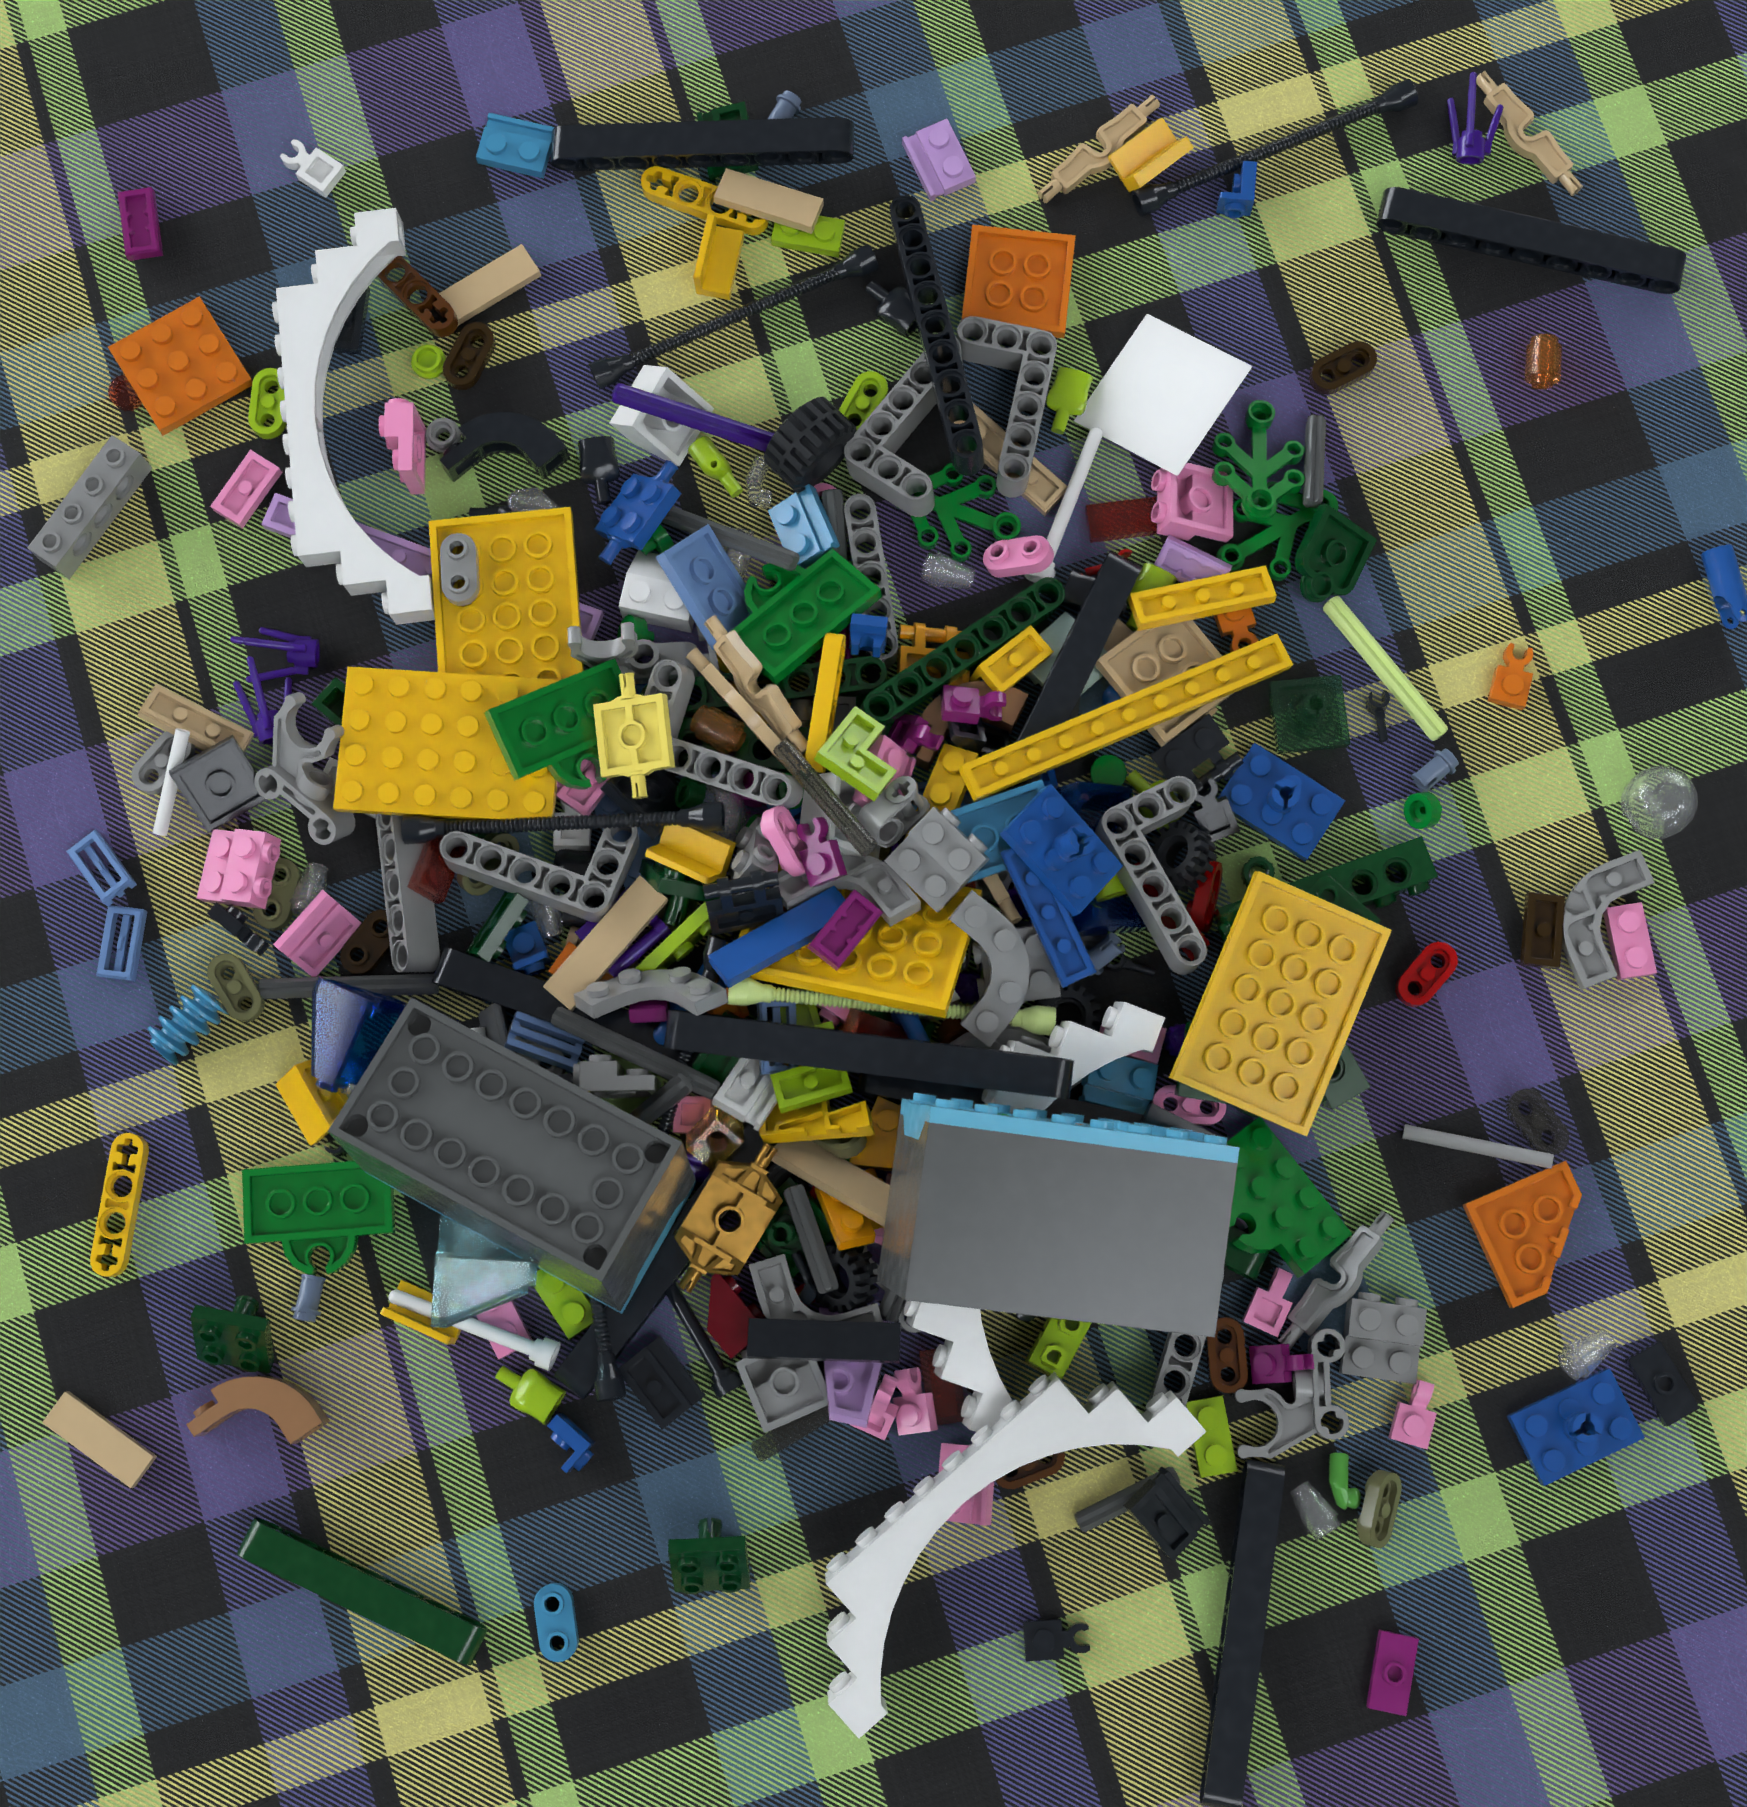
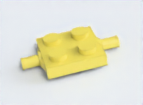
(633, 735)

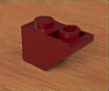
(729, 1315)

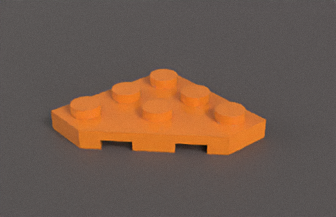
(1526, 1230)

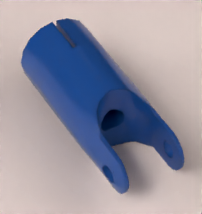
(1726, 584)

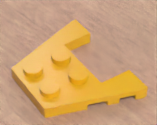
(817, 1122)

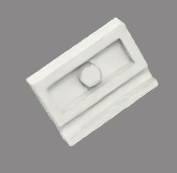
(747, 1093)

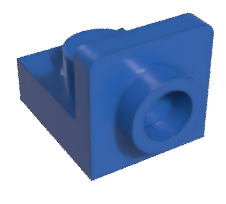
(1241, 199)
(527, 949)
(569, 1435)

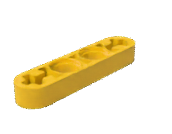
(701, 206)
(826, 696)
(112, 1203)

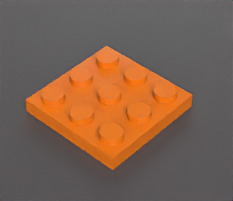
(1019, 277)
(181, 365)

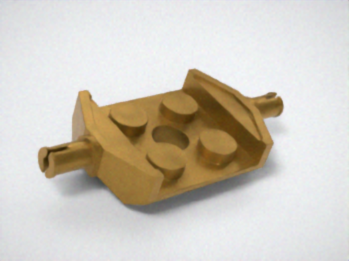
(730, 1187)

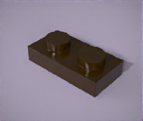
(1542, 930)

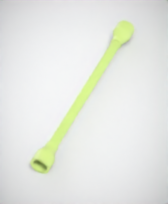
(1033, 1019)

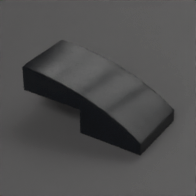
(977, 737)

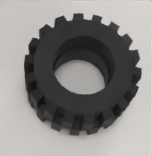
(809, 444)

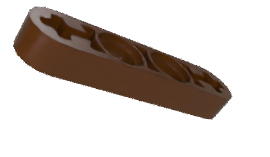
(410, 283)

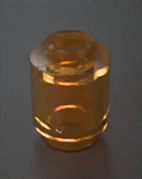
(1543, 361)
(718, 729)

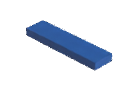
(1050, 922)
(775, 938)

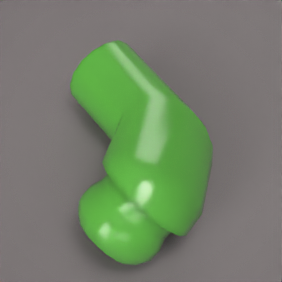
(1338, 1480)

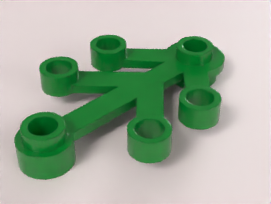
(1257, 467)
(950, 508)
(1281, 527)

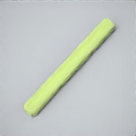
(1385, 668)

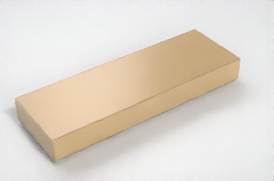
(768, 201)
(491, 283)
(206, 728)
(99, 1439)

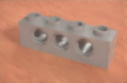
(90, 507)

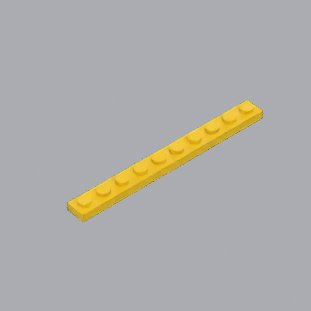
(1124, 717)

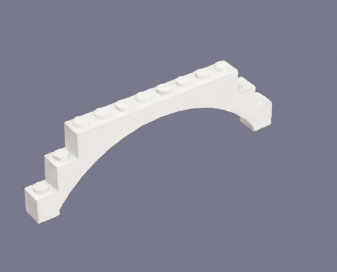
(309, 327)
(965, 1352)
(1036, 1427)

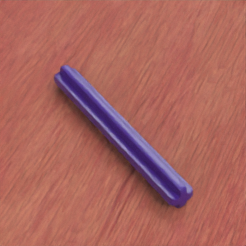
(691, 416)

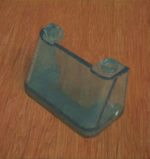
(474, 1275)

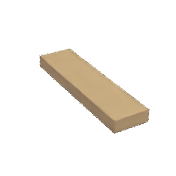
(1043, 487)
(606, 941)
(835, 1177)

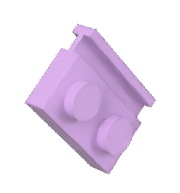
(939, 160)

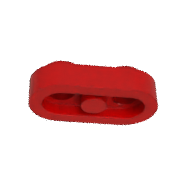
(1205, 898)
(1426, 975)

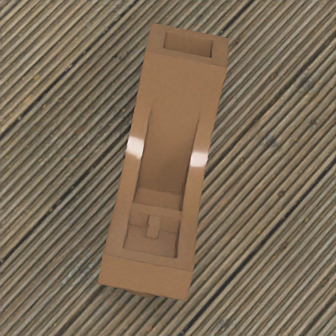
(1015, 704)
(282, 1400)

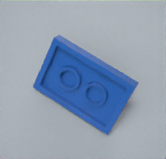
(1281, 802)
(1061, 850)
(1575, 1426)

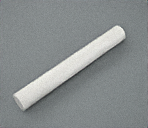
(169, 787)

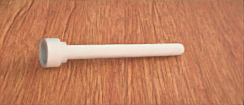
(1070, 499)
(540, 1351)

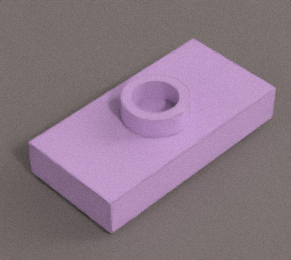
(1189, 562)

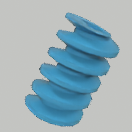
(185, 1024)

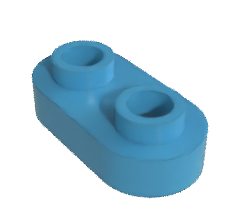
(557, 1622)

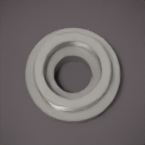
(440, 426)

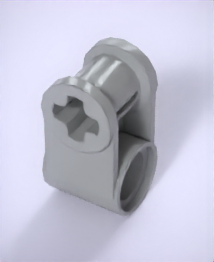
(893, 813)

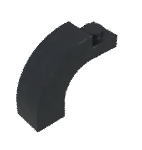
(505, 434)

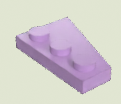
(850, 1388)

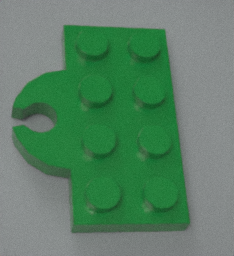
(803, 606)
(556, 726)
(1280, 1203)
(315, 1209)

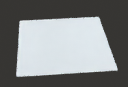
(1163, 394)

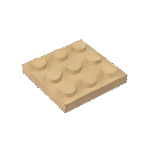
(1153, 657)

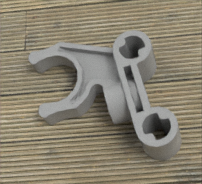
(627, 652)
(298, 780)
(1310, 1403)

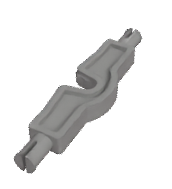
(1347, 1262)

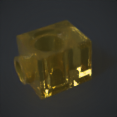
(709, 1149)

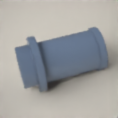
(786, 106)
(1436, 769)
(1105, 952)
(308, 1298)

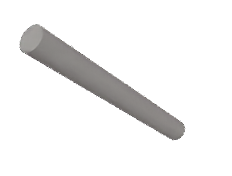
(1478, 1146)

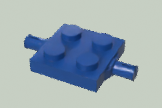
(637, 511)

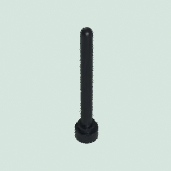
(723, 1378)

